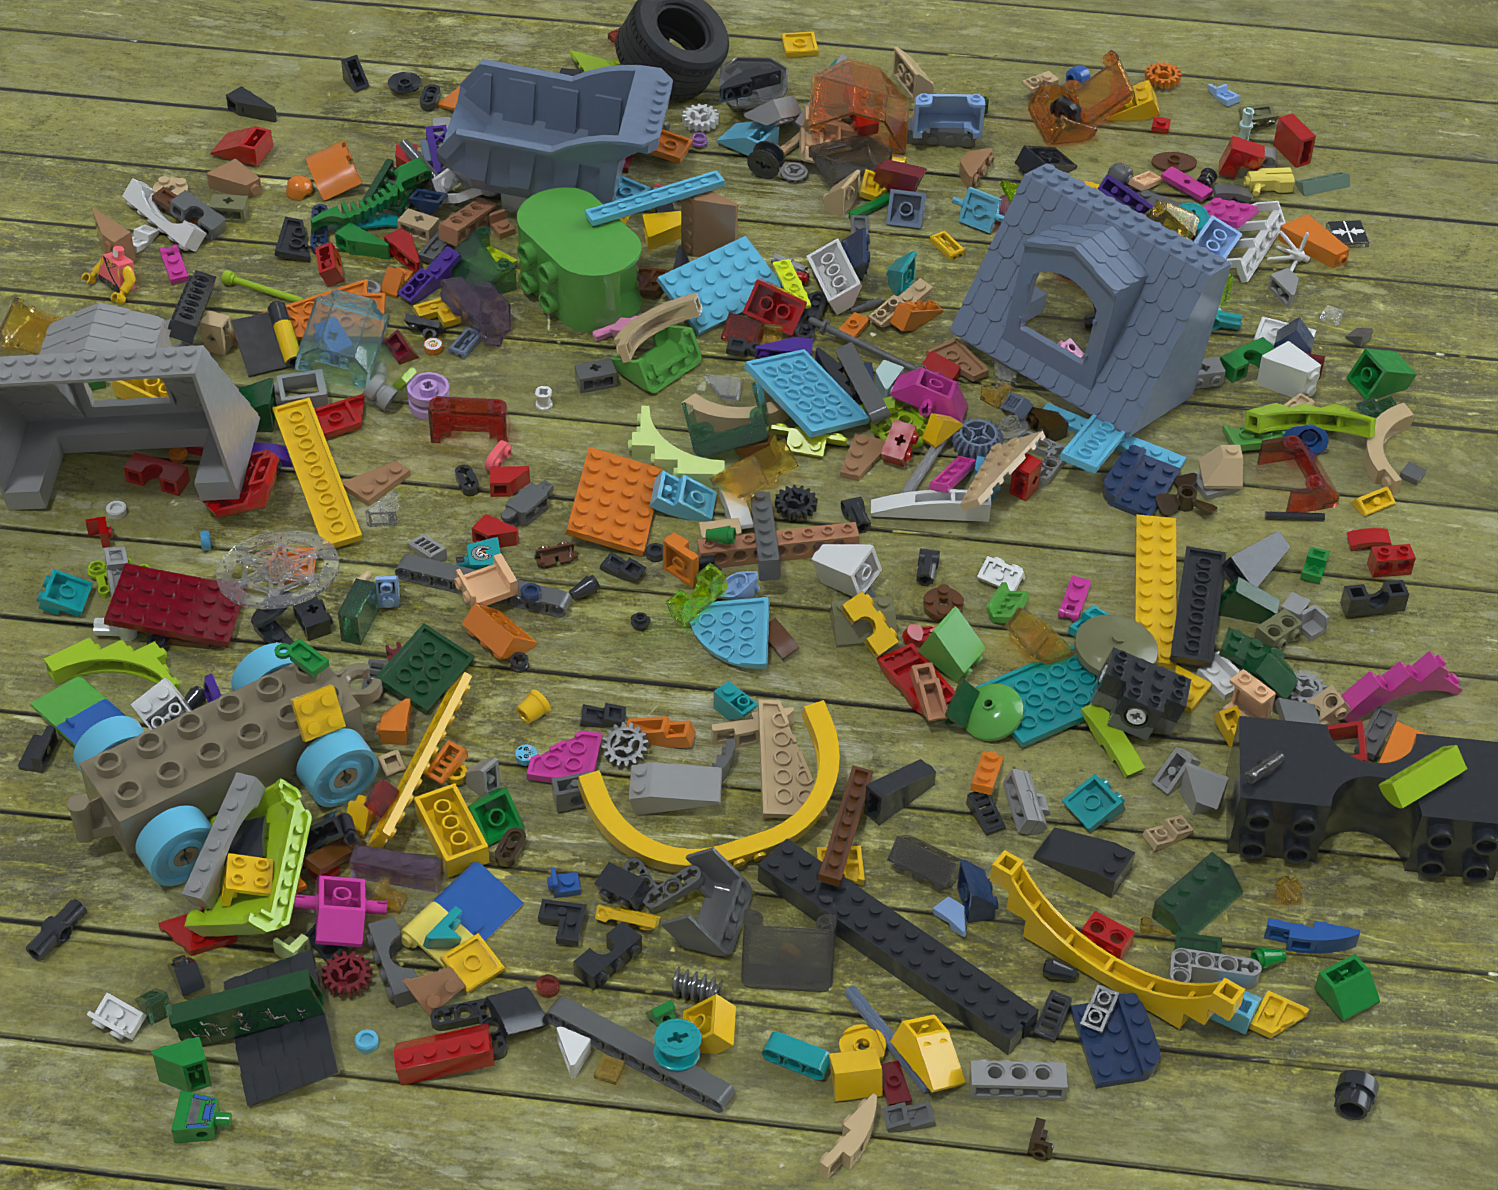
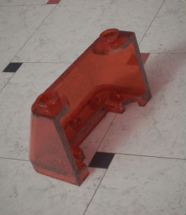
(469, 415)

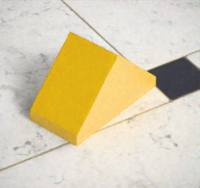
(939, 429)

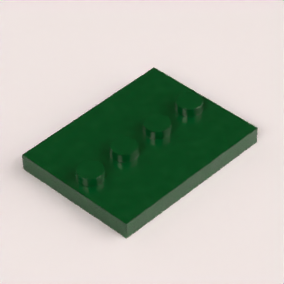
(425, 668)

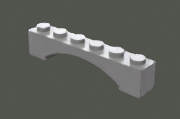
(205, 877)

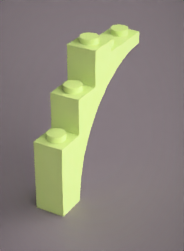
(650, 445)

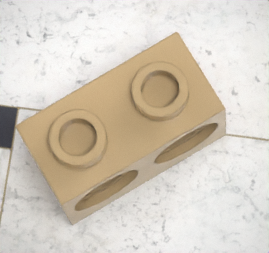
(1324, 703)

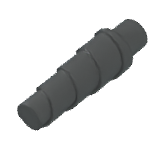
(867, 305)

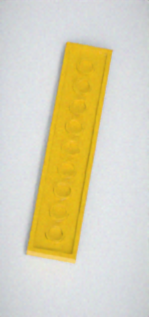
(317, 473)
(1156, 581)
(419, 763)

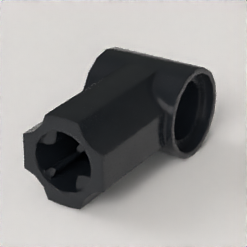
(855, 511)
(928, 563)

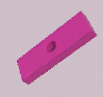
(1186, 184)

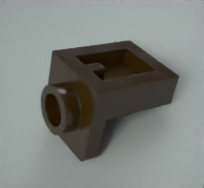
(1038, 1146)

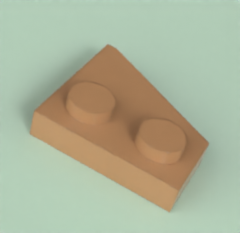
(434, 988)

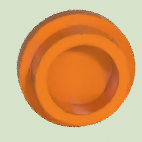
(178, 455)

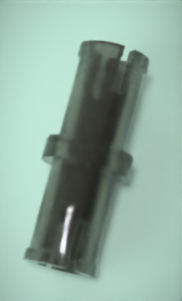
(1264, 767)

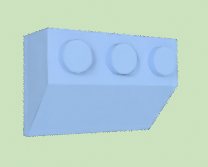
(1218, 237)

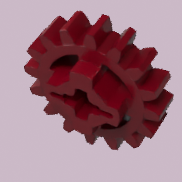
(346, 974)

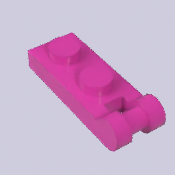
(174, 265)
(1074, 598)

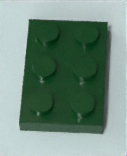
(1243, 648)

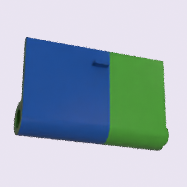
(75, 708)

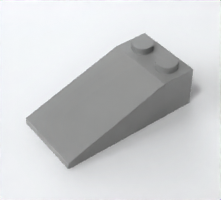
(673, 787)

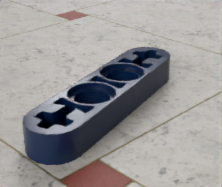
(316, 209)

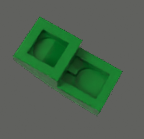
(1314, 565)

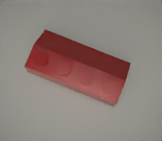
(444, 1054)

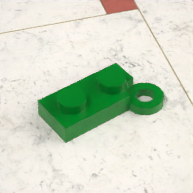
(303, 656)

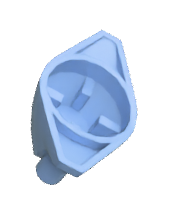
(741, 586)

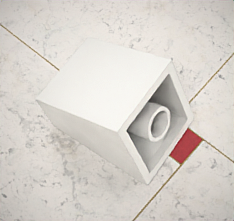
(1288, 371)
(847, 566)

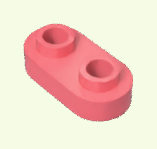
(498, 455)

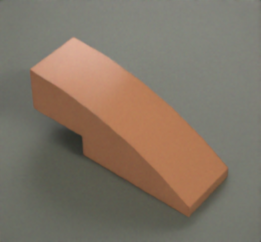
(928, 691)

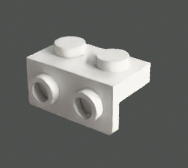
(118, 1016)

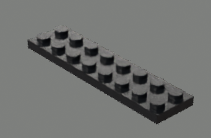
(1198, 607)

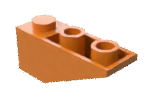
(912, 315)

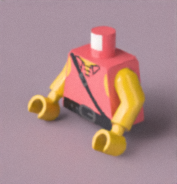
(115, 271)

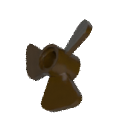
(1185, 498)

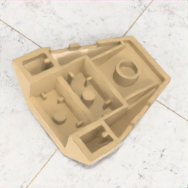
(834, 131)

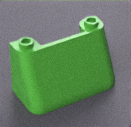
(671, 357)

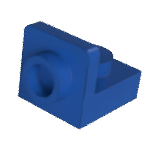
(564, 884)

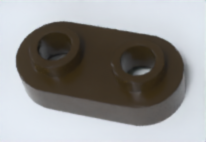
(510, 849)

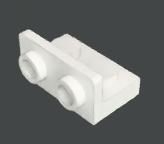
(997, 571)
(1220, 675)

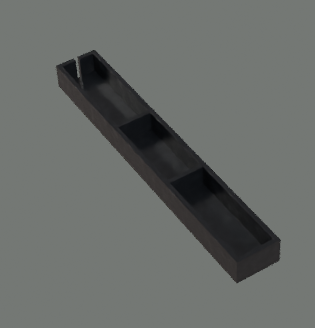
(901, 948)

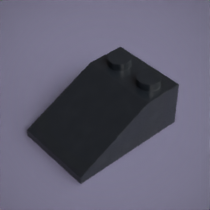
(1036, 156)

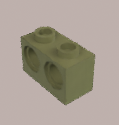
(1279, 630)

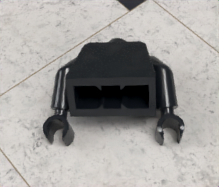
(330, 828)

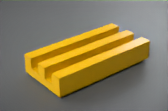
(944, 246)

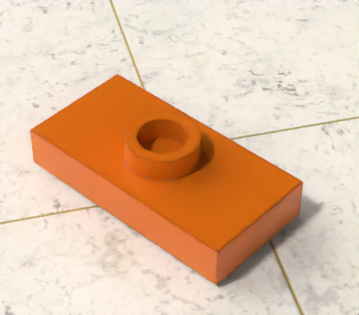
(855, 325)

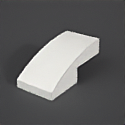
(143, 237)

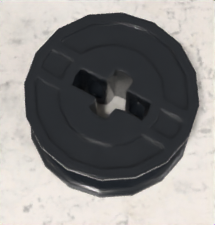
(766, 159)

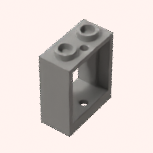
(302, 380)

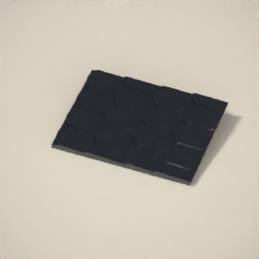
(287, 1054)

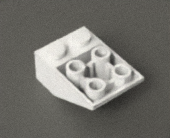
(160, 704)

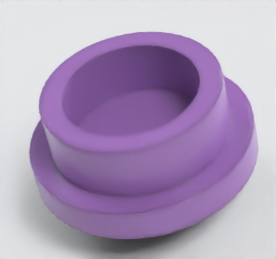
(699, 140)

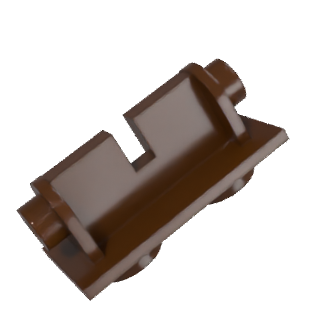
(546, 555)

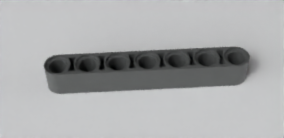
(862, 383)

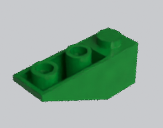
(359, 242)

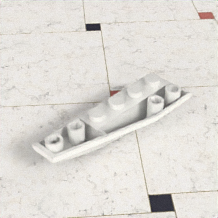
(929, 505)

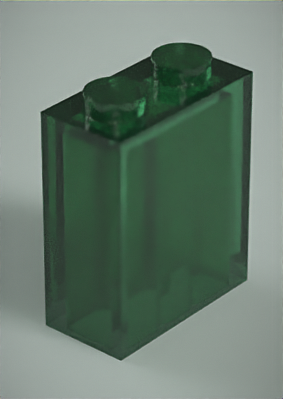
(358, 611)

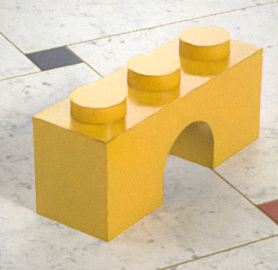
(862, 608)

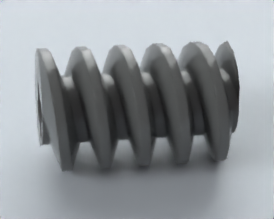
(695, 987)

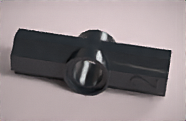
(56, 929)

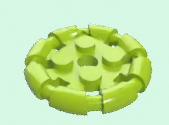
(905, 415)

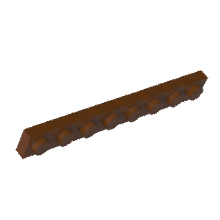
(845, 826)

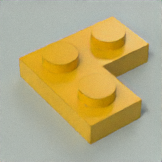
(437, 308)

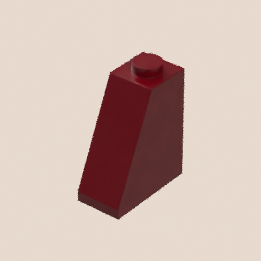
(898, 175)

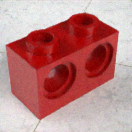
(1391, 560)
(1108, 934)

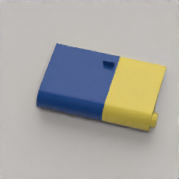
(484, 905)

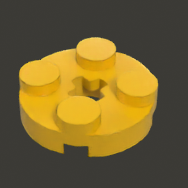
(863, 1035)

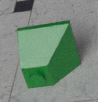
(495, 814)

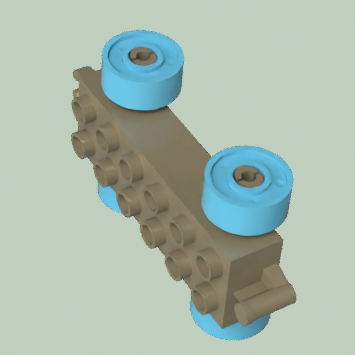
(165, 781)

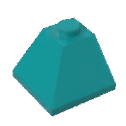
(902, 273)

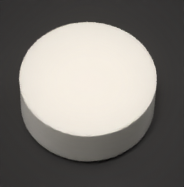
(116, 510)

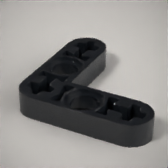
(477, 1016)

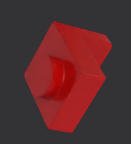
(99, 526)

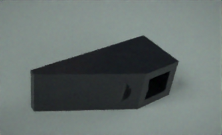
(249, 105)

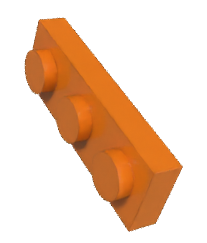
(987, 773)

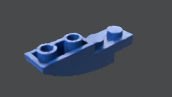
(1318, 939)

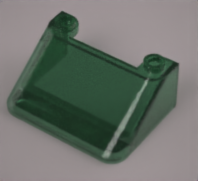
(479, 265)

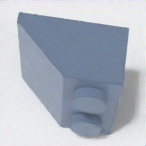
(906, 208)

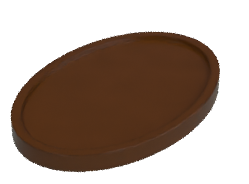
(1176, 159)

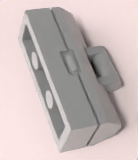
(1025, 803)

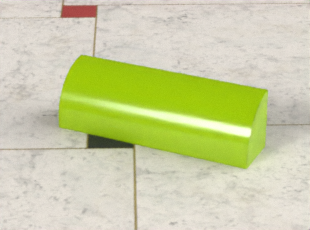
(1423, 776)

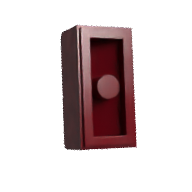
(400, 347)

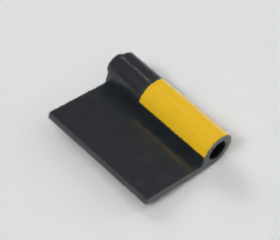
(267, 340)

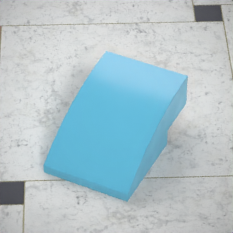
(683, 497)

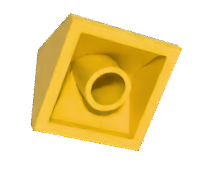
(856, 1074)

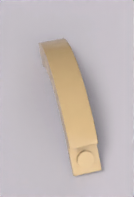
(654, 321)
(727, 417)
(1387, 424)

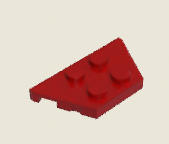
(341, 416)
(191, 941)

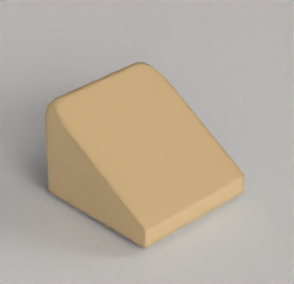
(391, 763)

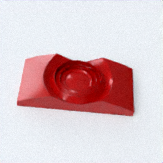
(897, 670)

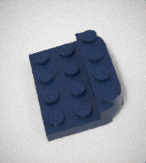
(1137, 481)
(1125, 1049)

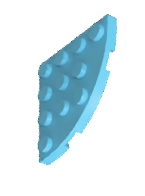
(735, 631)

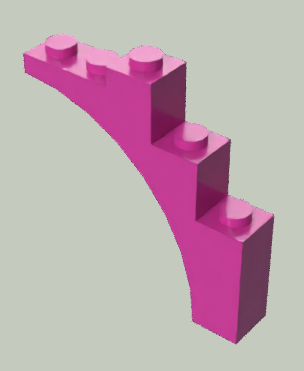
(1400, 680)

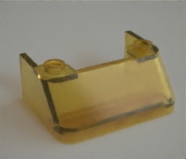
(756, 470)

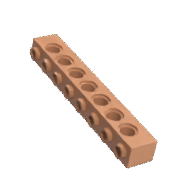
(791, 543)

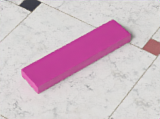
(952, 474)

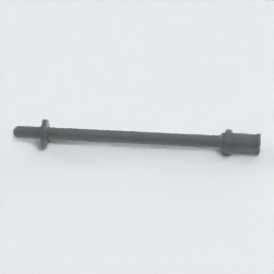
(825, 327)

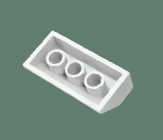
(835, 275)

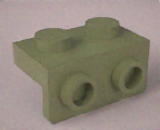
(1262, 115)

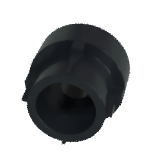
(1355, 1094)

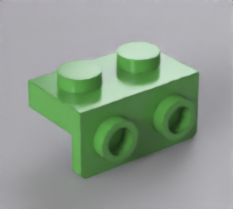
(1005, 603)

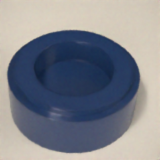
(531, 593)

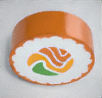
(433, 346)

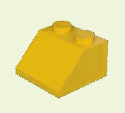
(716, 1023)

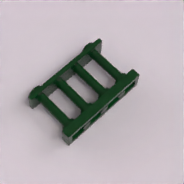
(383, 177)

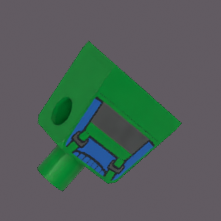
(198, 1118)

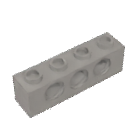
(1027, 1087)

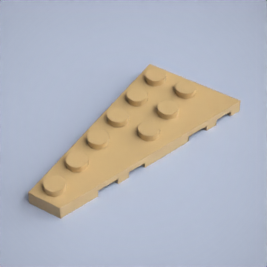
(1000, 461)
(783, 769)

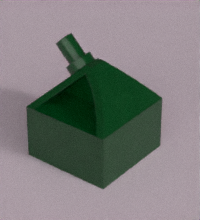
(1274, 673)

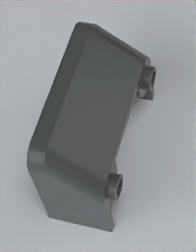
(722, 911)

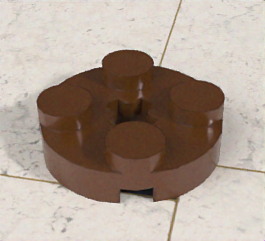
(938, 595)

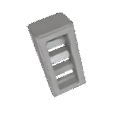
(439, 553)

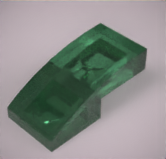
(1374, 408)

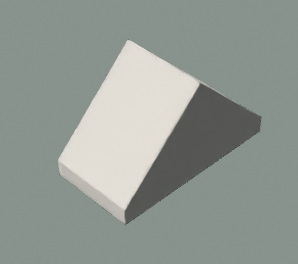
(574, 1049)

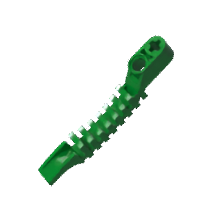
(407, 176)

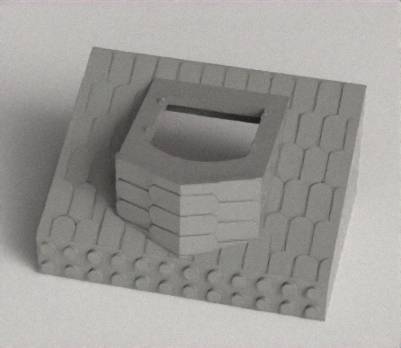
(52, 408)

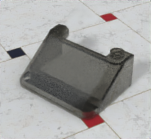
(844, 156)
(788, 955)

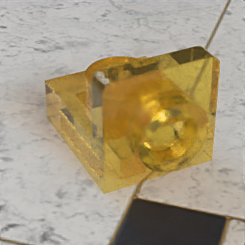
(771, 333)

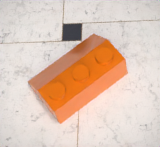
(497, 632)

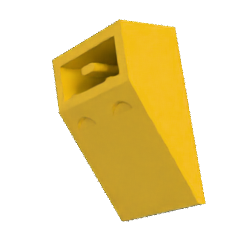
(1141, 107)
(929, 1052)

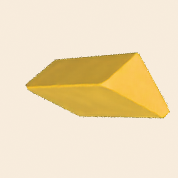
(1374, 501)

